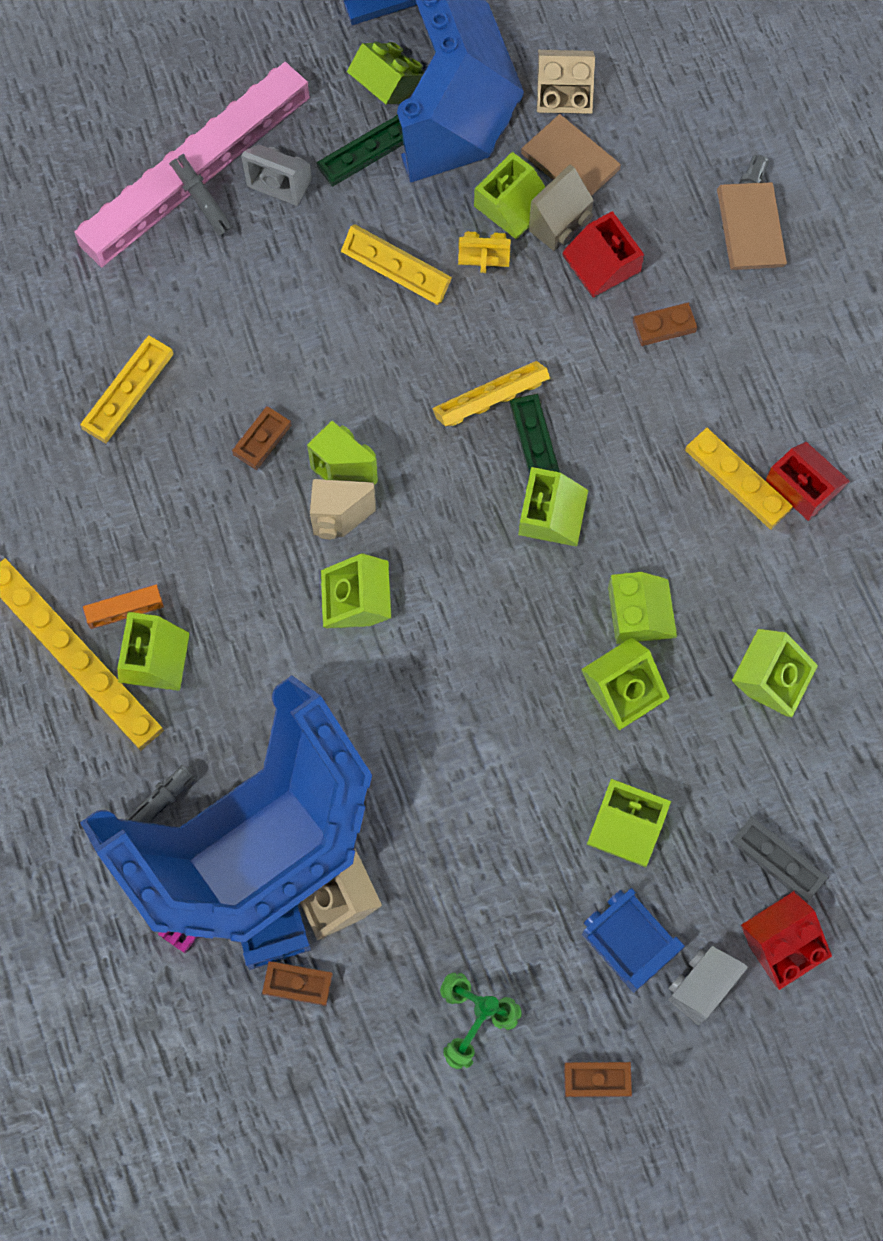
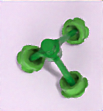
(502, 1012)

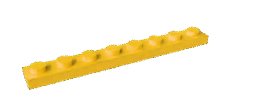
(77, 658)

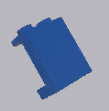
(630, 939)
(277, 941)

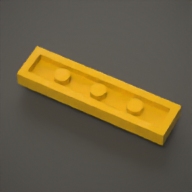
(396, 264)
(127, 389)
(497, 390)
(738, 478)

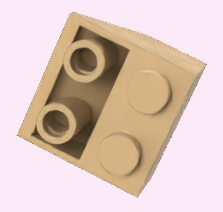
(565, 81)

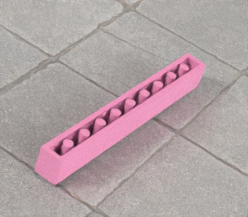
(208, 153)

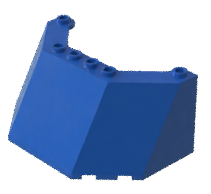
(464, 91)
(256, 845)

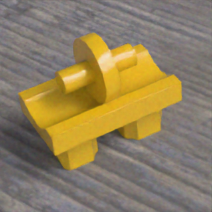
(484, 251)

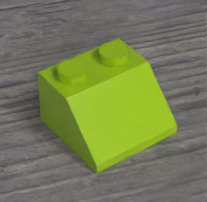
(356, 592)
(641, 607)
(775, 671)
(626, 682)

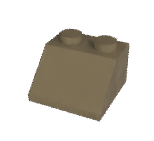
(560, 209)

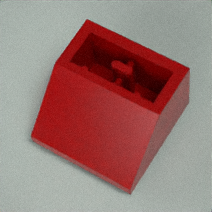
(604, 254)
(806, 479)
(787, 939)

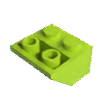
(386, 71)
(508, 194)
(340, 457)
(552, 508)
(152, 652)
(628, 823)

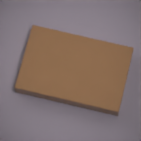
(563, 145)
(751, 226)

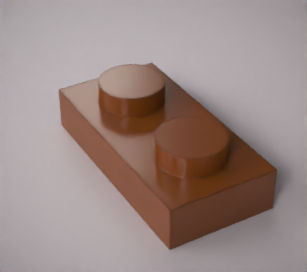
(664, 324)
(261, 438)
(297, 983)
(597, 1079)

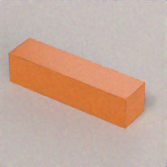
(117, 607)

